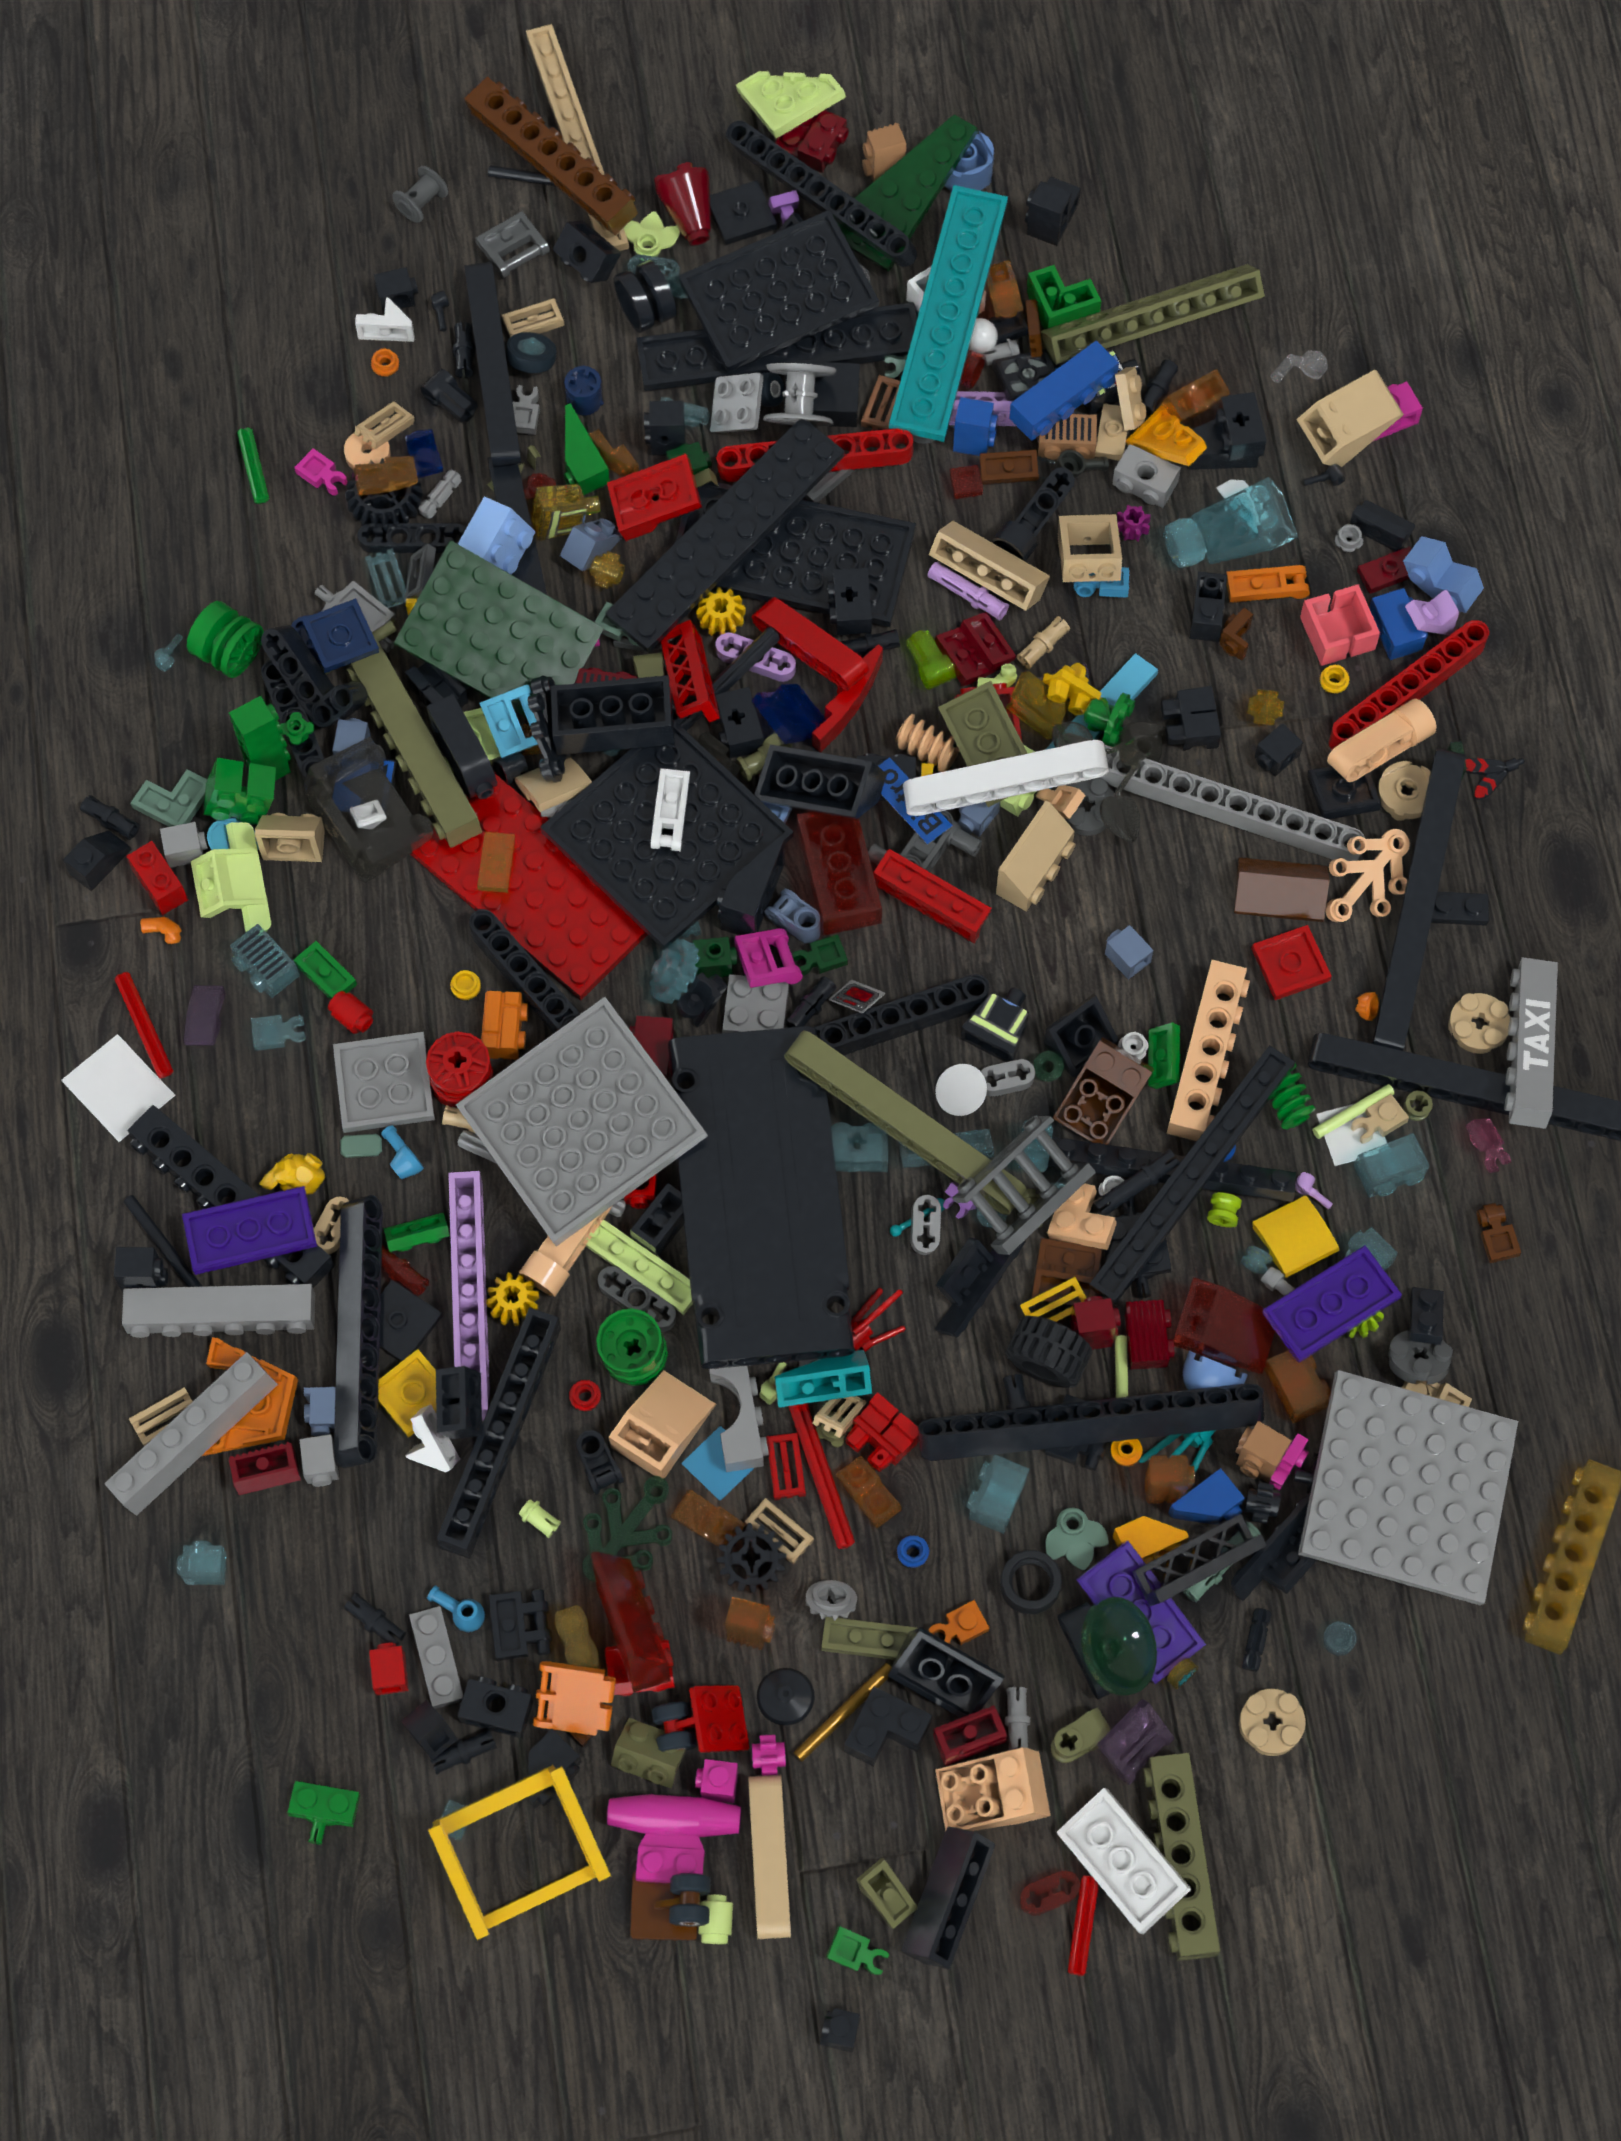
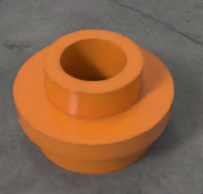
(384, 356)

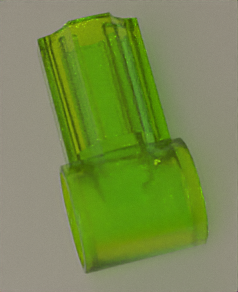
(932, 665)

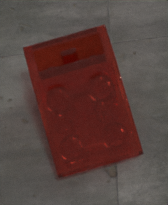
(1224, 1327)

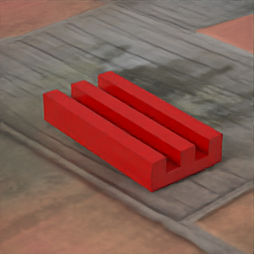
(789, 1492)

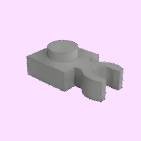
(526, 411)

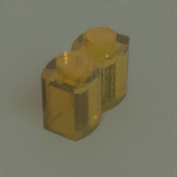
(576, 1637)

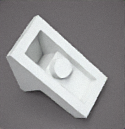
(391, 326)
(435, 1448)

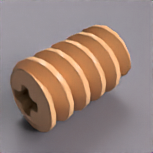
(926, 744)

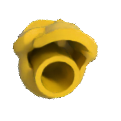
(295, 1172)

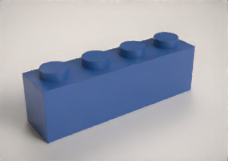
(1064, 391)

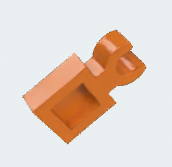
(963, 1623)

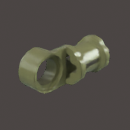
(754, 763)

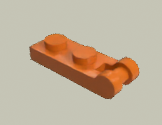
(1267, 583)

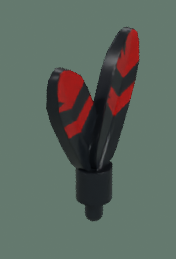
(1495, 773)

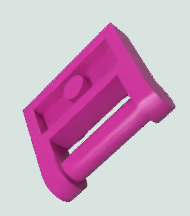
(759, 961)

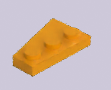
(1168, 438)

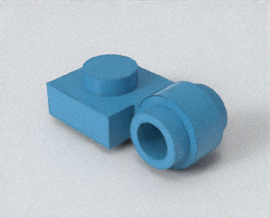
(1106, 588)

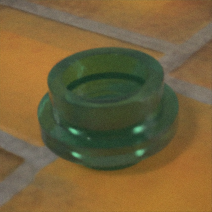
(1039, 1064)

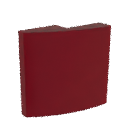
(975, 648)

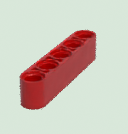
(811, 644)

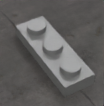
(436, 1657)

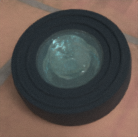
(530, 352)

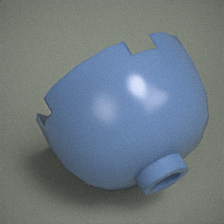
(1208, 1373)

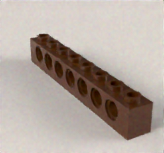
(611, 214)

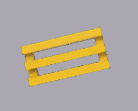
(1078, 1292)

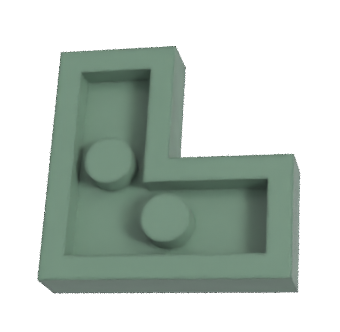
(172, 807)

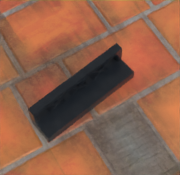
(1202, 1571)

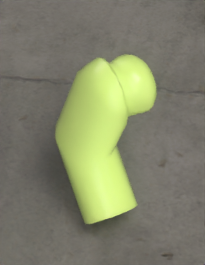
(1007, 675)

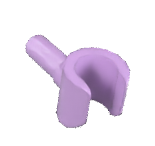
(1304, 1187)

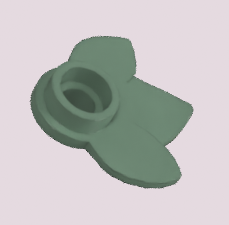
(1075, 1543)

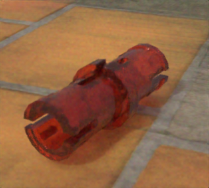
(401, 1271)

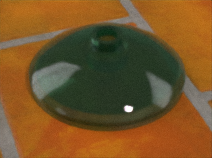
(1119, 1646)

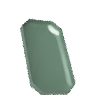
(361, 1145)

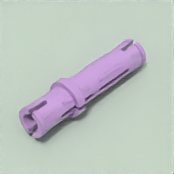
(975, 595)

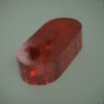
(1047, 1885)

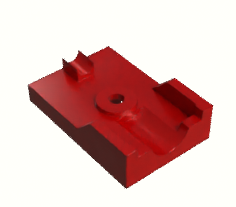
(633, 496)

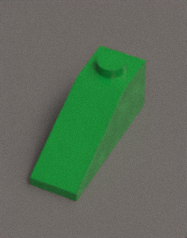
(582, 458)

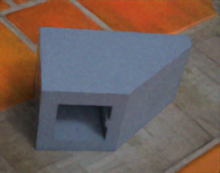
(588, 541)

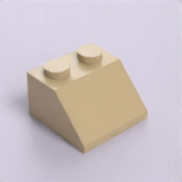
(290, 837)

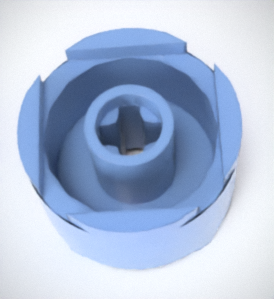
(975, 166)

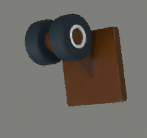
(670, 1908)

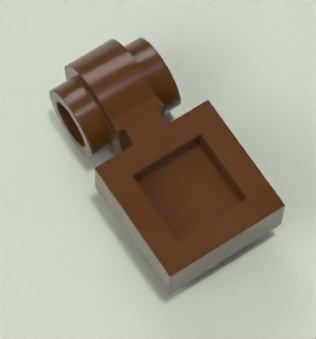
(1500, 1240)

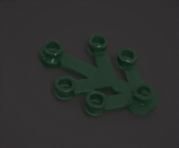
(623, 1534)

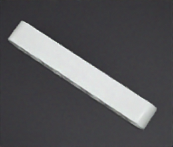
(1005, 777)

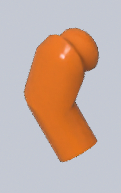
(163, 925)

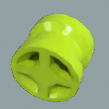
(1224, 1209)

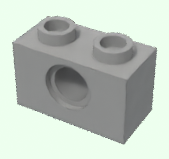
(1140, 463)

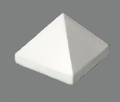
(368, 814)

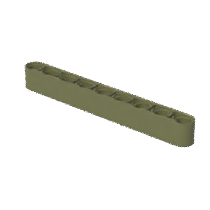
(895, 1115)

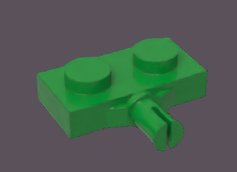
(323, 1807)

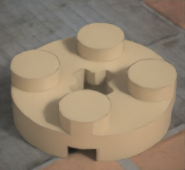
(1390, 788)
(1465, 1031)
(1284, 1707)

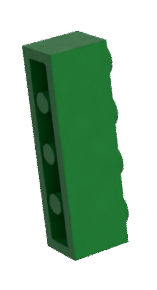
(261, 736)

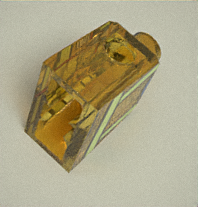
(559, 509)

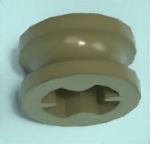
(1424, 1098)

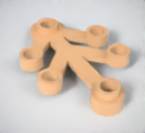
(1372, 873)

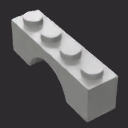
(741, 1442)

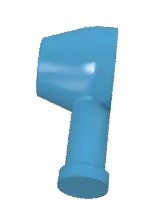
(404, 1162)
(465, 1624)

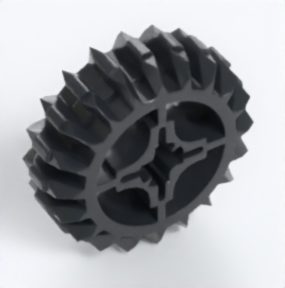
(382, 507)

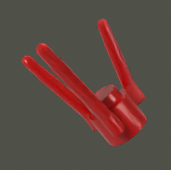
(860, 1327)

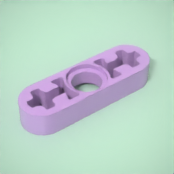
(778, 657)

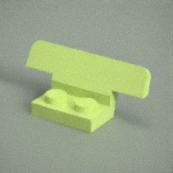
(233, 878)

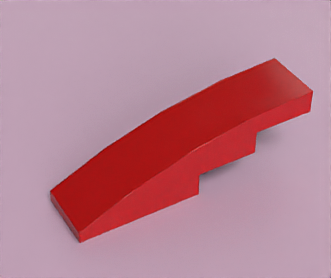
(846, 703)

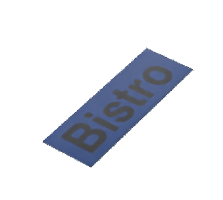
(926, 826)

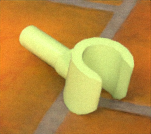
(768, 1388)

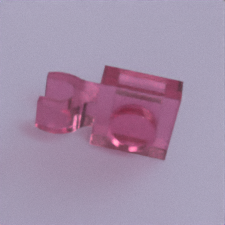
(1487, 1139)

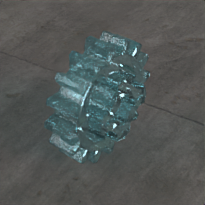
(674, 971)

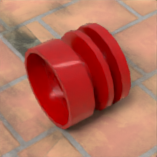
(452, 1083)

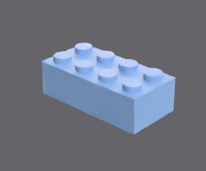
(497, 535)

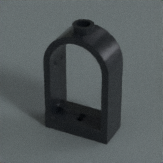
(461, 748)

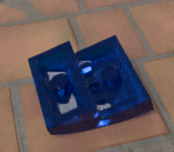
(789, 712)

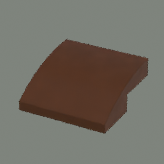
(1062, 1261)

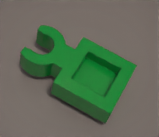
(851, 1950)

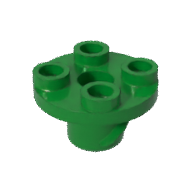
(1108, 718)

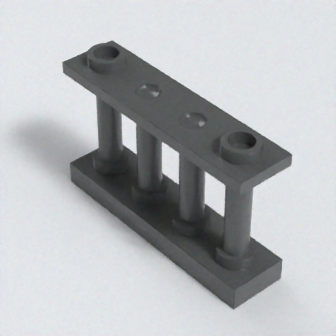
(1051, 1194)

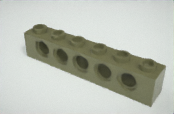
(1177, 1771)

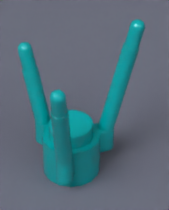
(1193, 1439)

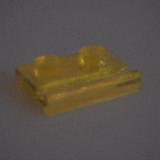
(1033, 707)

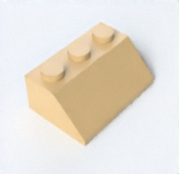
(1035, 858)

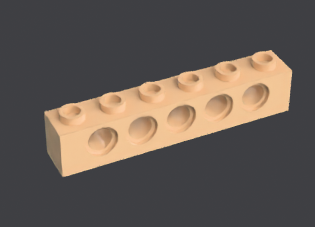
(1221, 979)

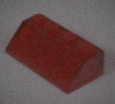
(631, 1621)

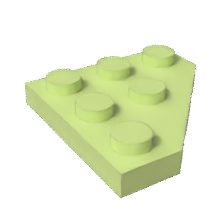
(788, 99)

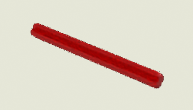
(822, 1476)

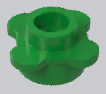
(297, 736)

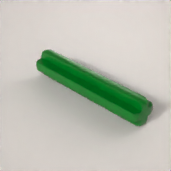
(253, 465)

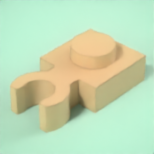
(1382, 1117)

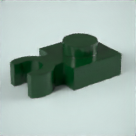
(824, 953)

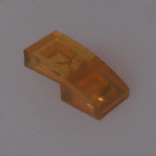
(616, 459)
(385, 477)
(705, 1518)

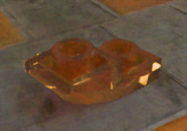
(868, 1491)

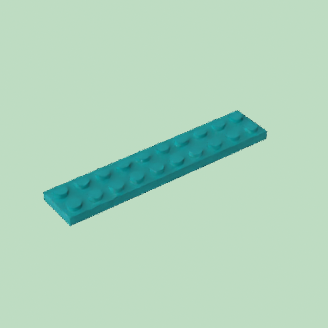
(948, 313)

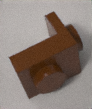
(1233, 630)

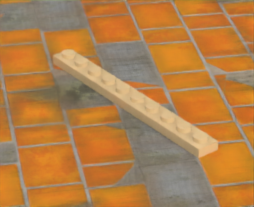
(567, 108)

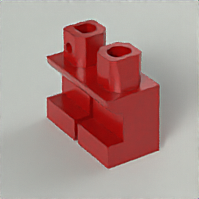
(885, 1430)

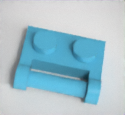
(504, 722)

